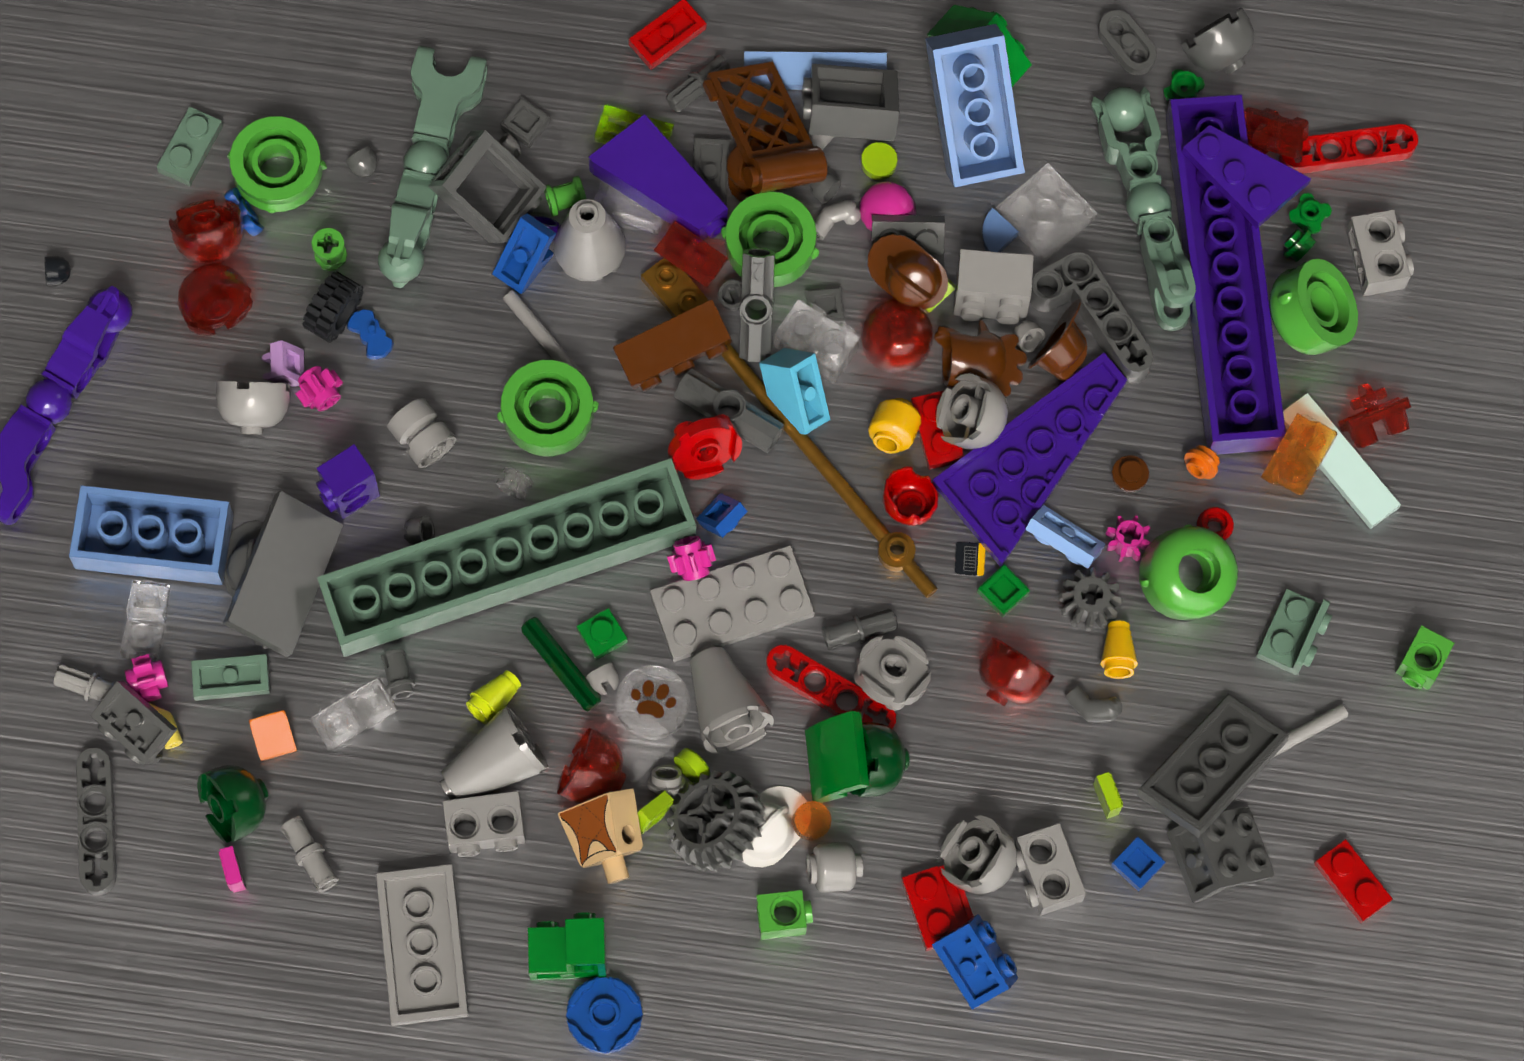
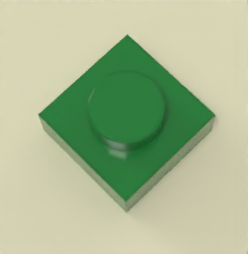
(602, 634)

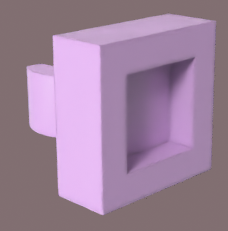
(285, 362)

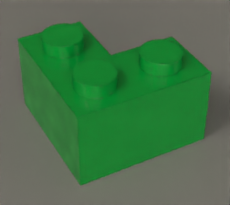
(964, 18)
(568, 951)

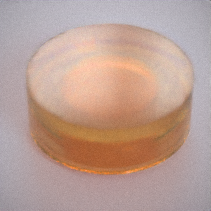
(811, 820)

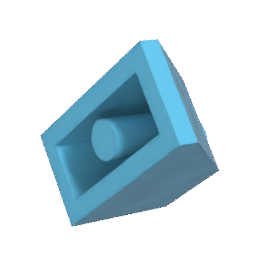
(796, 388)

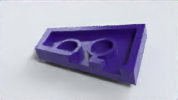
(1244, 175)

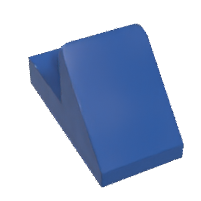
(525, 254)

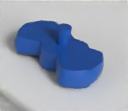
(249, 217)
(371, 335)

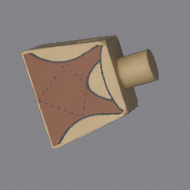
(604, 832)

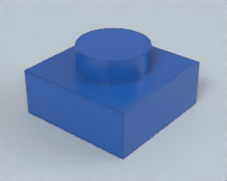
(721, 515)
(1138, 864)

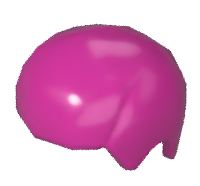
(885, 199)

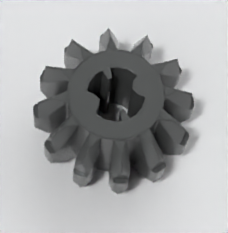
(1077, 603)

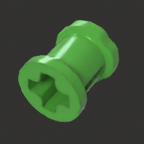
(564, 195)
(320, 245)

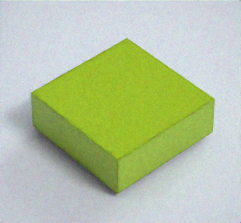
(1108, 795)
(654, 811)

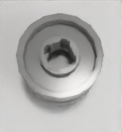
(418, 428)

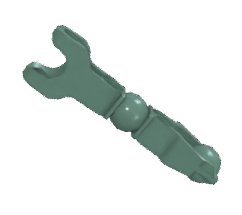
(1147, 202)
(412, 213)

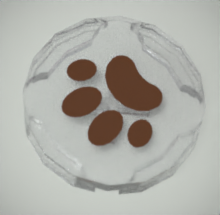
(652, 702)

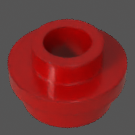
(1218, 515)

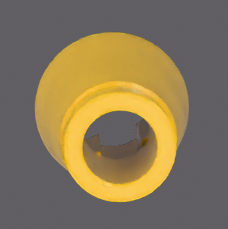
(1118, 651)

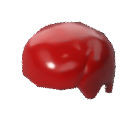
(909, 497)

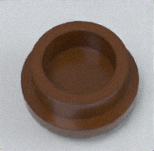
(1130, 473)

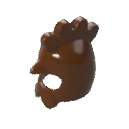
(980, 355)

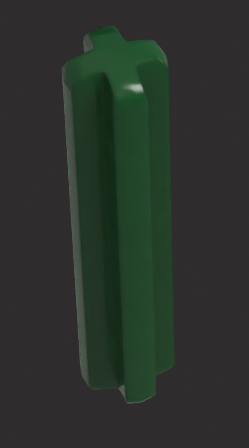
(560, 664)

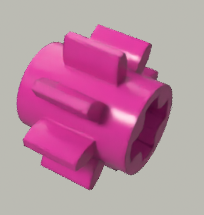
(319, 388)
(1127, 527)
(691, 558)
(147, 677)

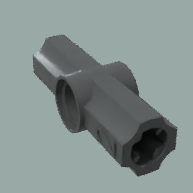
(757, 283)
(710, 397)

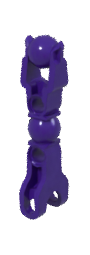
(48, 402)

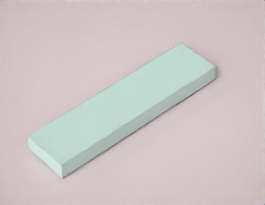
(1348, 469)

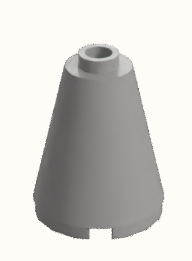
(589, 242)
(726, 702)
(493, 759)

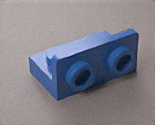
(976, 961)

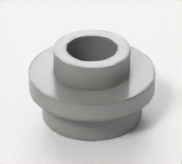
(667, 779)

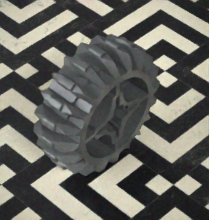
(708, 812)

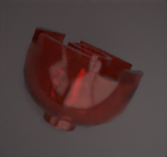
(207, 231)
(213, 298)
(896, 336)
(1011, 674)
(593, 768)

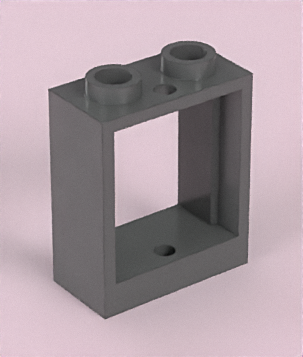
(851, 85)
(461, 164)

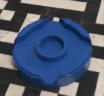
(604, 1015)

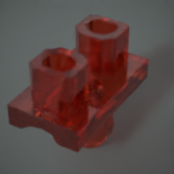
(1275, 133)
(691, 254)
(1390, 412)

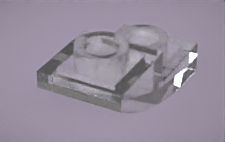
(145, 620)
(354, 714)

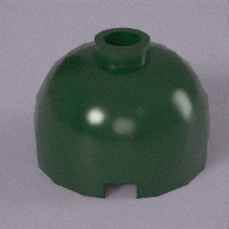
(885, 759)
(234, 799)

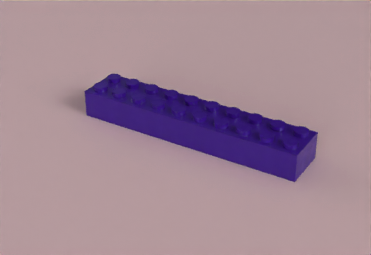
(1231, 297)

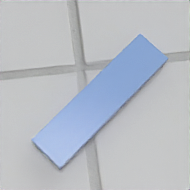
(797, 65)

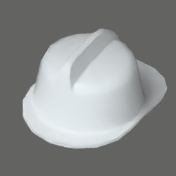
(778, 831)

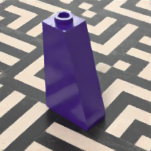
(658, 178)

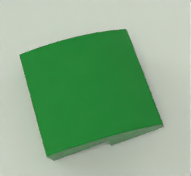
(836, 757)

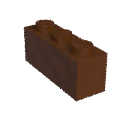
(673, 346)

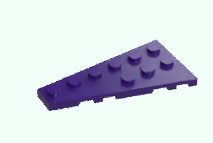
(1012, 478)

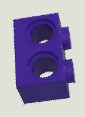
(347, 482)

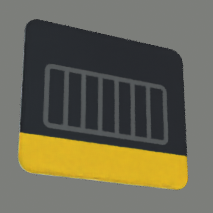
(969, 559)

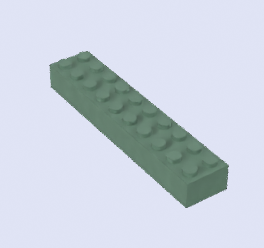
(507, 557)

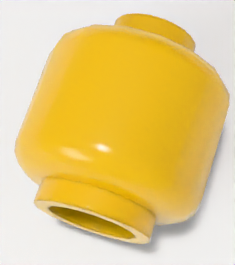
(894, 425)

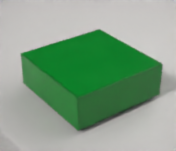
(1003, 590)

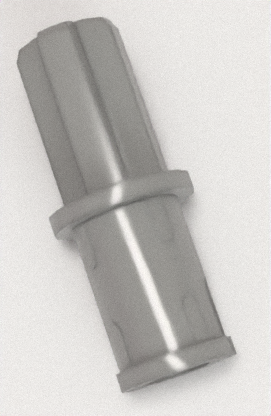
(83, 683)

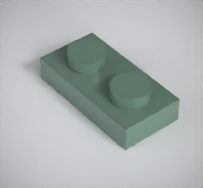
(189, 146)
(230, 677)

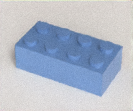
(975, 105)
(151, 535)

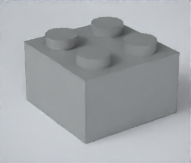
(993, 286)

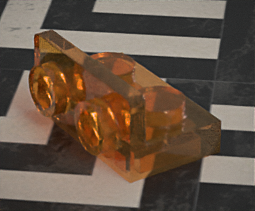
(1299, 454)

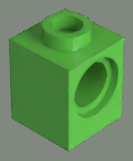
(1428, 644)
(773, 928)

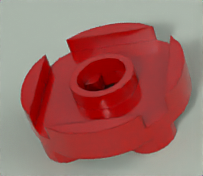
(715, 434)

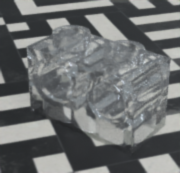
(824, 333)

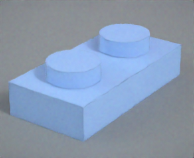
(1065, 536)

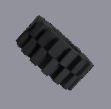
(332, 306)

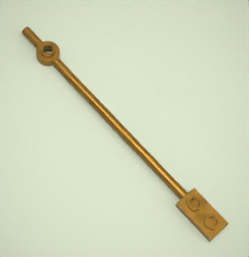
(680, 294)

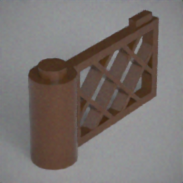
(774, 167)

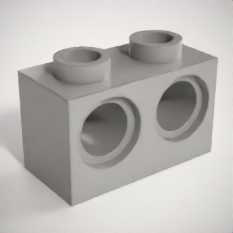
(1370, 252)
(483, 813)
(1058, 867)

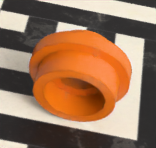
(1202, 462)

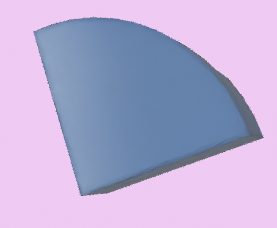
(997, 232)

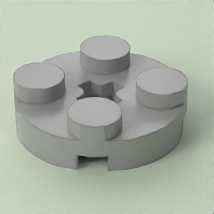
(888, 689)

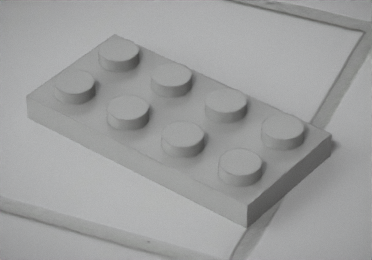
(732, 603)
(422, 945)

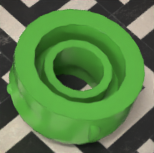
(269, 139)
(777, 214)
(1313, 307)
(552, 381)
(1161, 577)

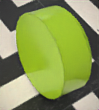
(879, 161)
(691, 764)

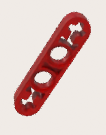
(1349, 153)
(834, 685)

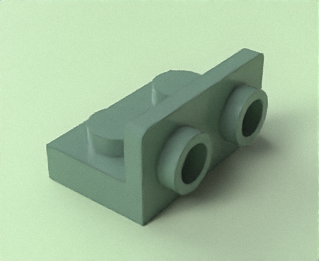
(1293, 632)

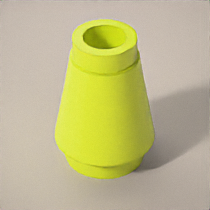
(493, 696)

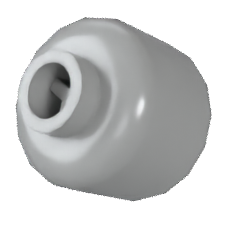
(834, 867)

